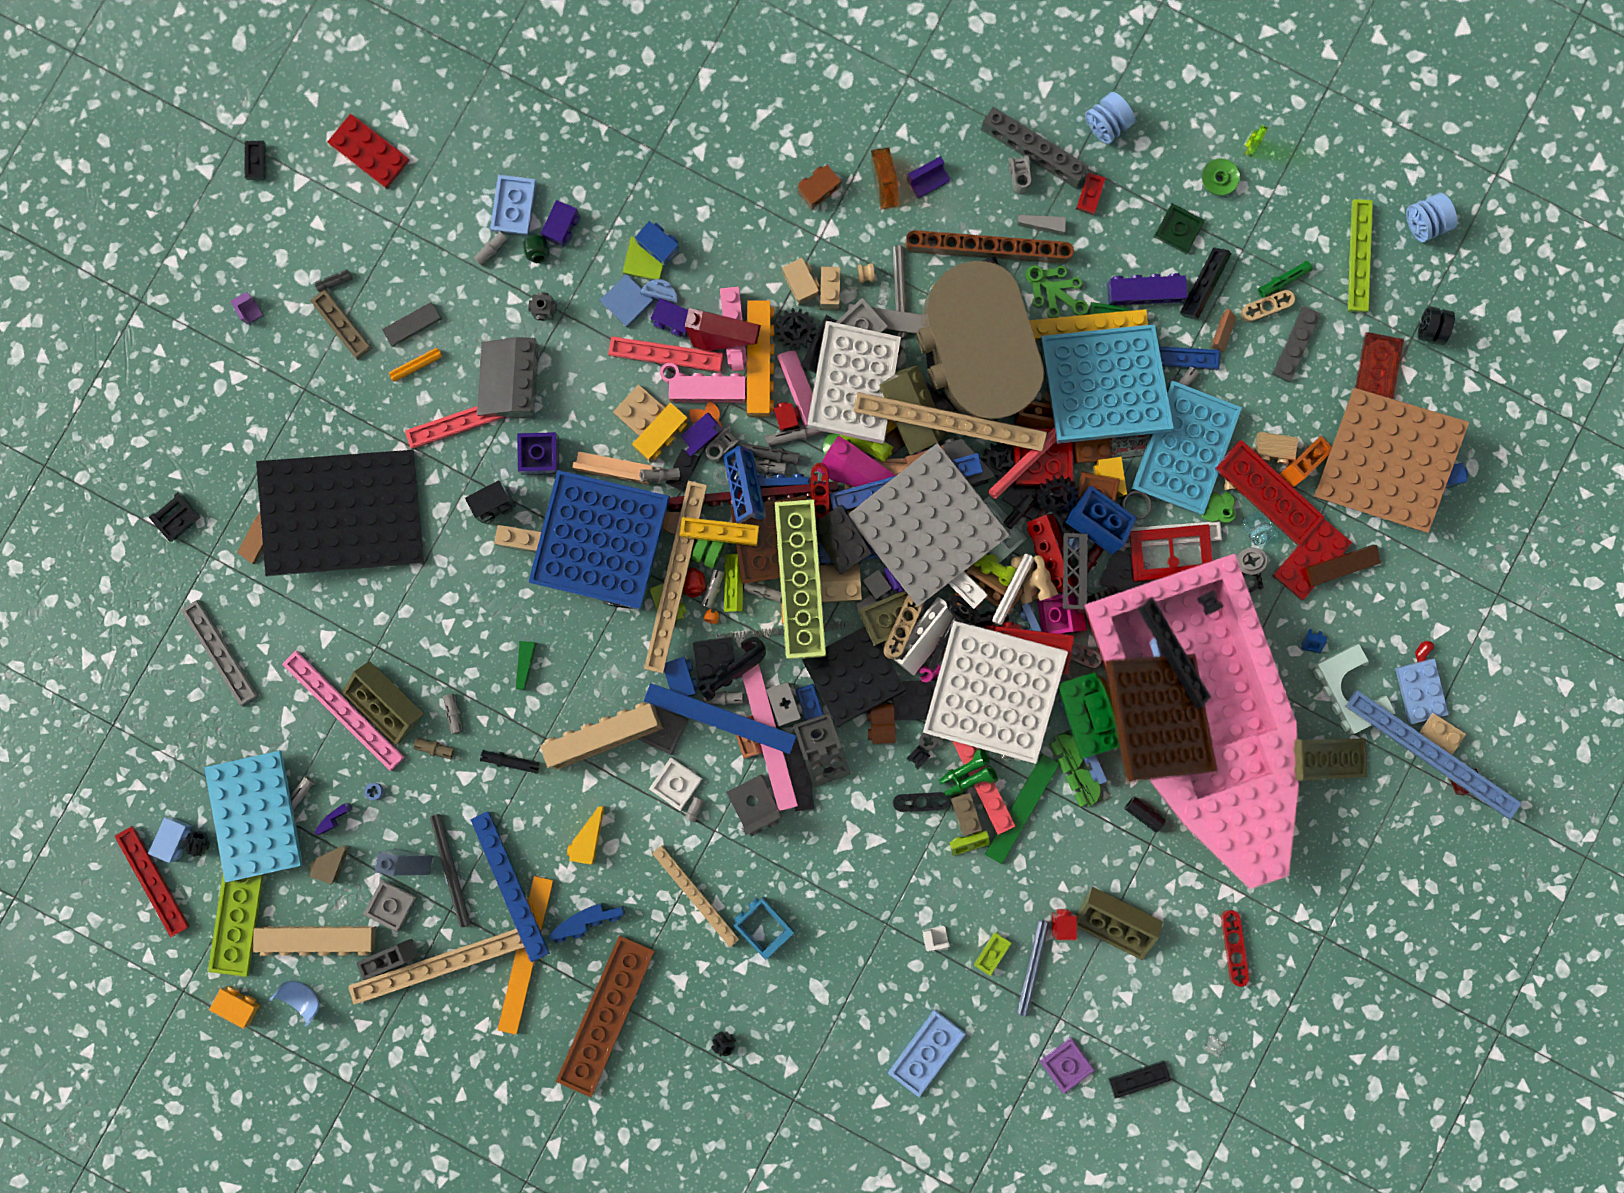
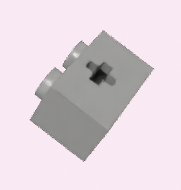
(776, 695)

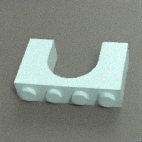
(1331, 673)

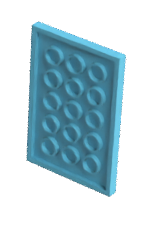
(1183, 462)
(253, 816)

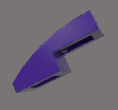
(329, 821)

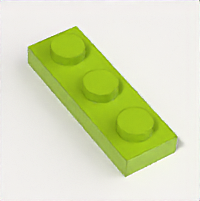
(732, 585)

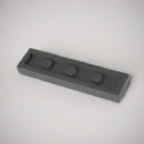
(1296, 344)

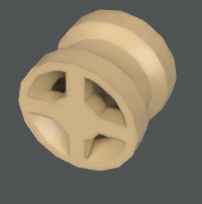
(866, 273)

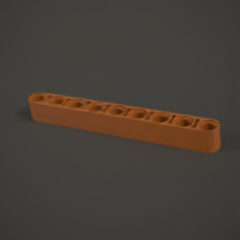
(997, 242)

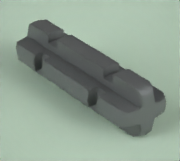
(333, 280)

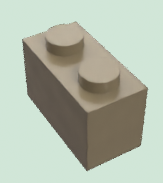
(966, 814)

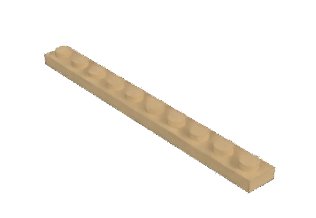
(949, 421)
(674, 582)
(435, 966)

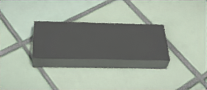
(411, 324)

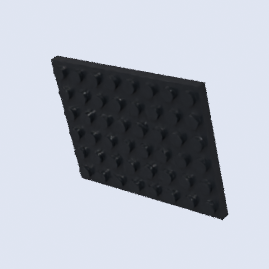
(339, 512)

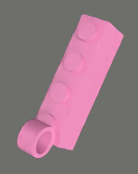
(732, 308)
(705, 388)

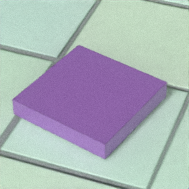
(1067, 1065)

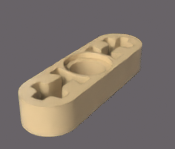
(1278, 296)

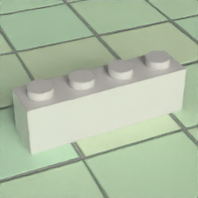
(925, 636)

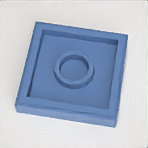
(625, 300)

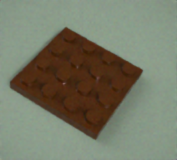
(761, 561)

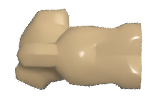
(1035, 580)

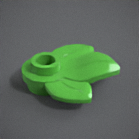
(1217, 505)

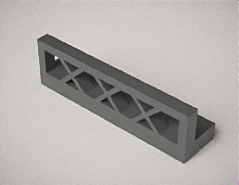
(1081, 573)

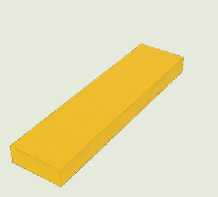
(719, 531)

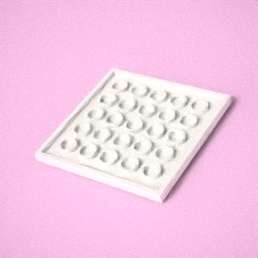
(995, 691)

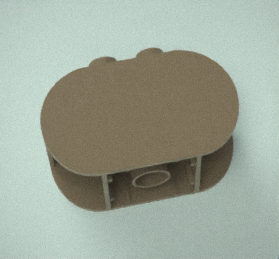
(980, 341)

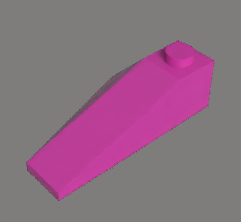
(851, 465)

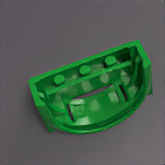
(1100, 710)

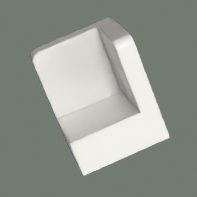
(935, 938)

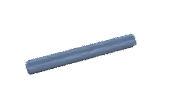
(1033, 967)

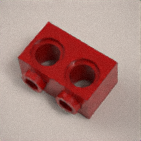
(1064, 925)

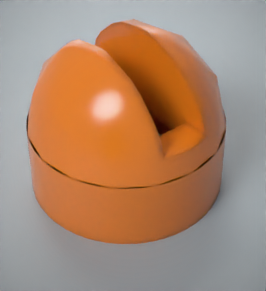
(710, 617)

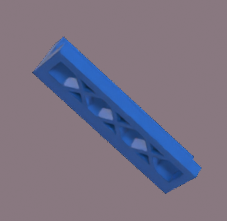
(747, 481)

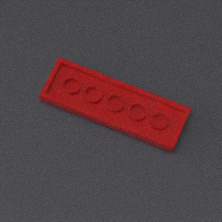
(1269, 492)

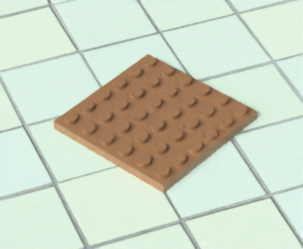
(1391, 460)

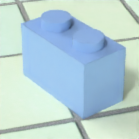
(170, 839)

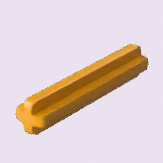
(415, 364)

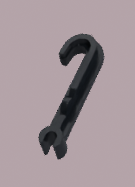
(736, 669)

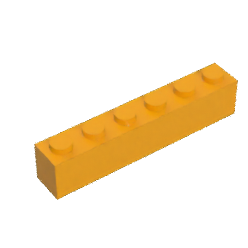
(759, 362)

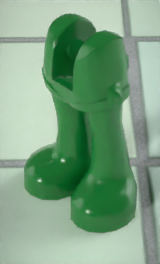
(985, 775)

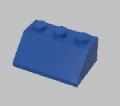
(1101, 520)

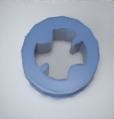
(371, 786)

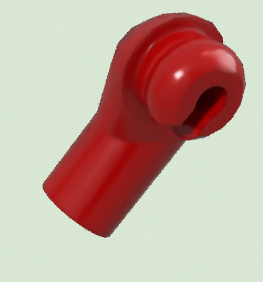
(1423, 650)

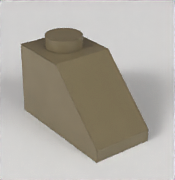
(329, 866)

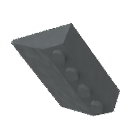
(508, 377)

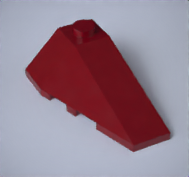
(715, 331)

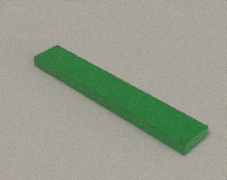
(1023, 807)

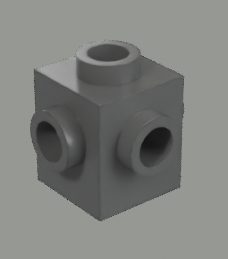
(544, 312)

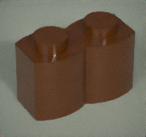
(882, 724)

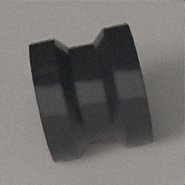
(918, 757)

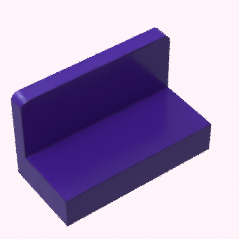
(928, 177)
(701, 433)

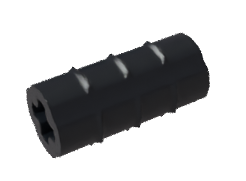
(1145, 814)

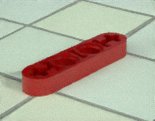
(820, 499)
(1233, 948)

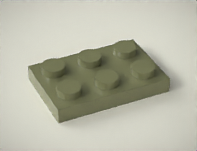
(881, 617)

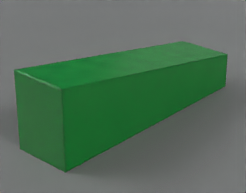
(525, 658)

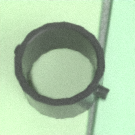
(1144, 496)

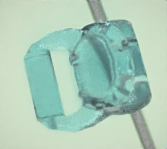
(1260, 533)

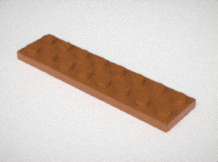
(605, 1016)

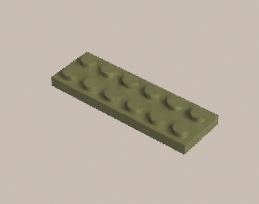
(1330, 759)

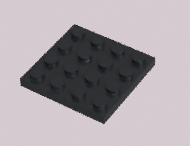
(853, 677)

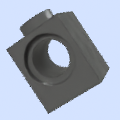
(877, 585)

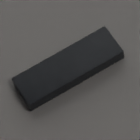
(1139, 1079)

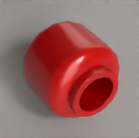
(694, 583)

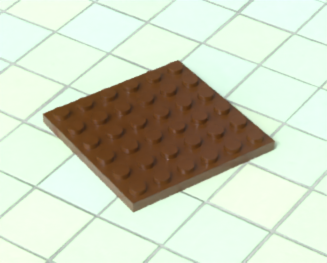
(1157, 721)

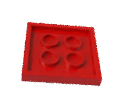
(1055, 461)

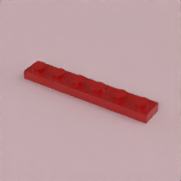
(152, 881)

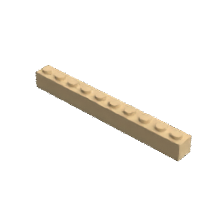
(695, 896)

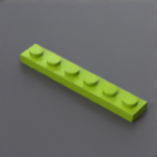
(1360, 256)

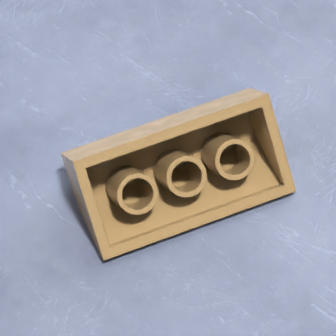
(839, 587)

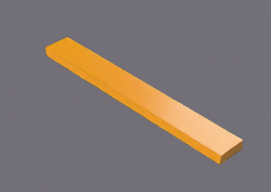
(522, 966)

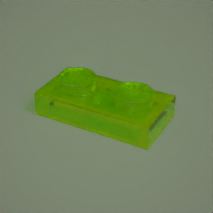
(1255, 140)

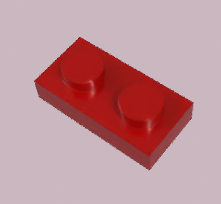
(1090, 193)

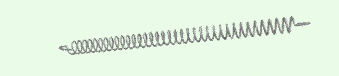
(774, 631)

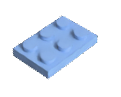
(513, 205)
(1421, 690)

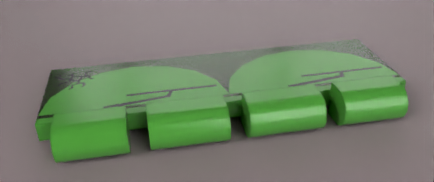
(1090, 791)

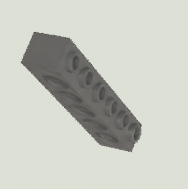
(1036, 147)

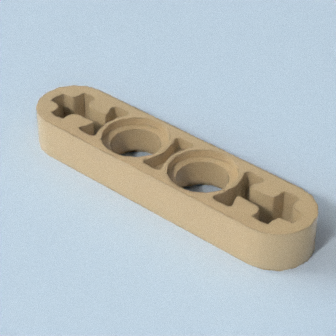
(906, 625)

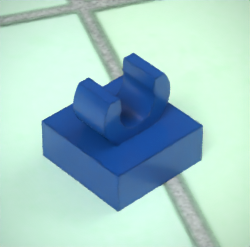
(1314, 642)

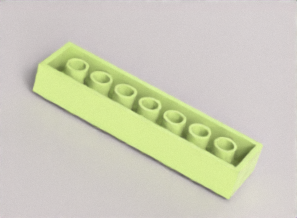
(800, 579)

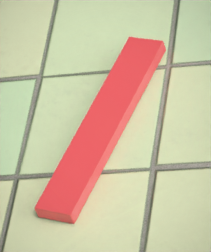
(665, 354)
(447, 427)

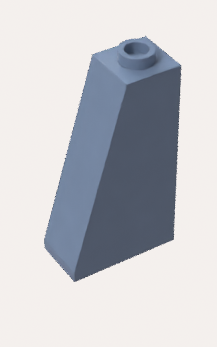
(403, 862)

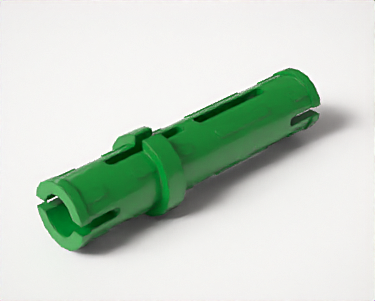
(1267, 289)

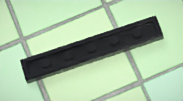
(1174, 652)

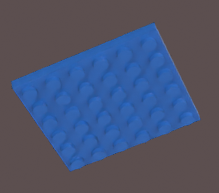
(599, 539)

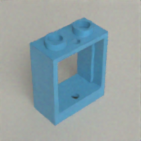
(777, 942)

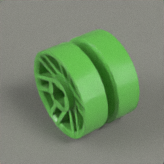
(710, 550)

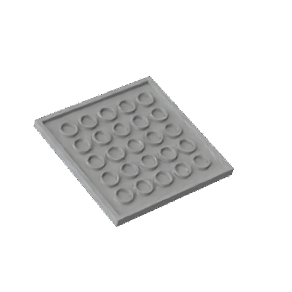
(928, 524)

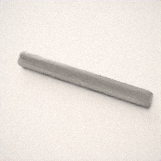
(899, 278)

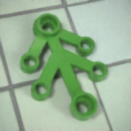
(1054, 289)

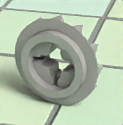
(1256, 555)

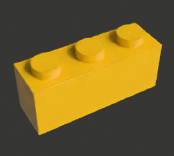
(660, 432)

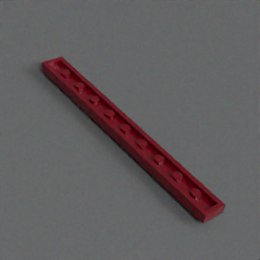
(769, 494)

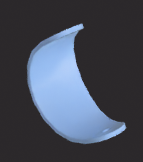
(299, 997)

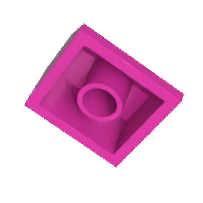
(1060, 621)

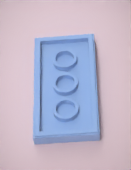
(926, 1053)

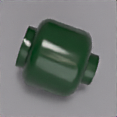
(536, 248)

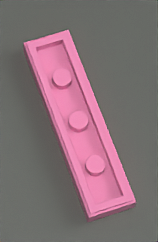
(797, 382)

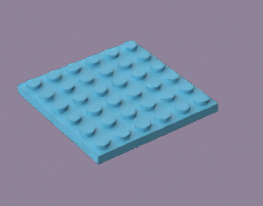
(1106, 383)

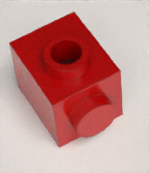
(786, 416)

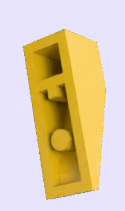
(585, 843)

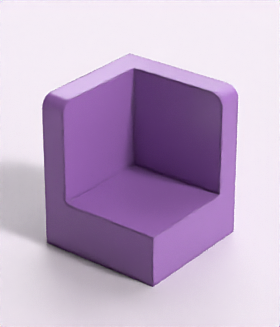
(246, 308)

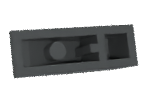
(387, 959)

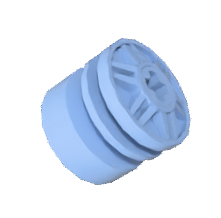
(1110, 117)
(1431, 217)

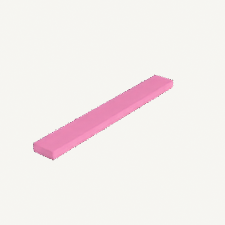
(343, 711)
(774, 758)

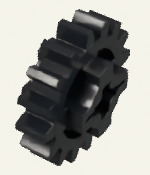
(787, 330)
(996, 456)
(1057, 494)

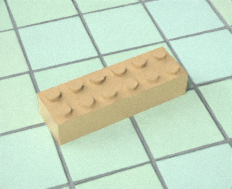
(601, 736)

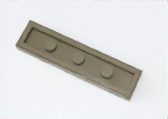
(341, 324)

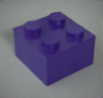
(538, 453)

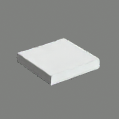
(675, 784)

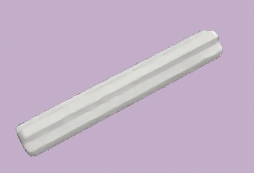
(1013, 589)

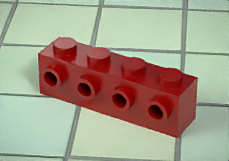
(1049, 545)

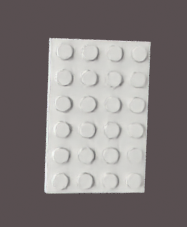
(848, 364)

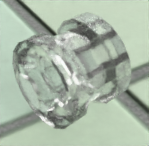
(1214, 1046)

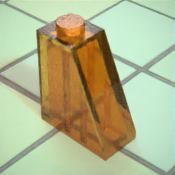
(885, 178)

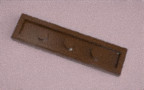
(1343, 565)

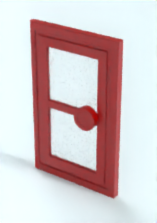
(1169, 550)

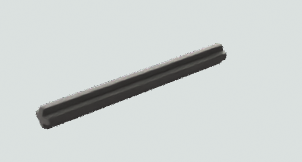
(450, 870)

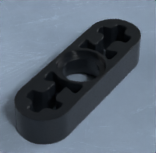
(934, 796)

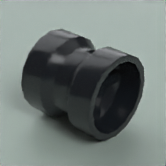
(1210, 602)

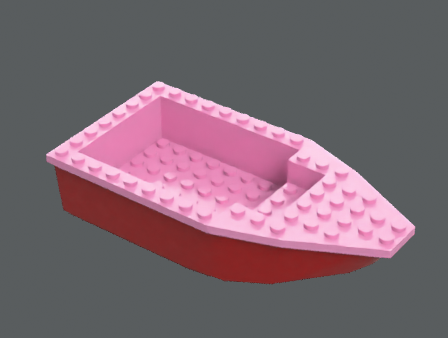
(1251, 801)

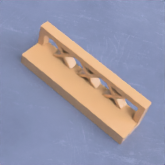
(610, 467)

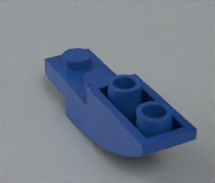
(578, 923)

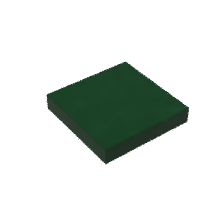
(1179, 228)

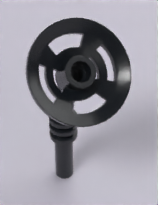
(958, 615)

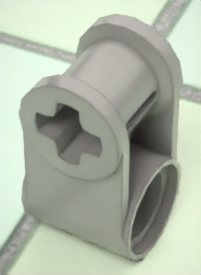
(1020, 170)
(724, 443)

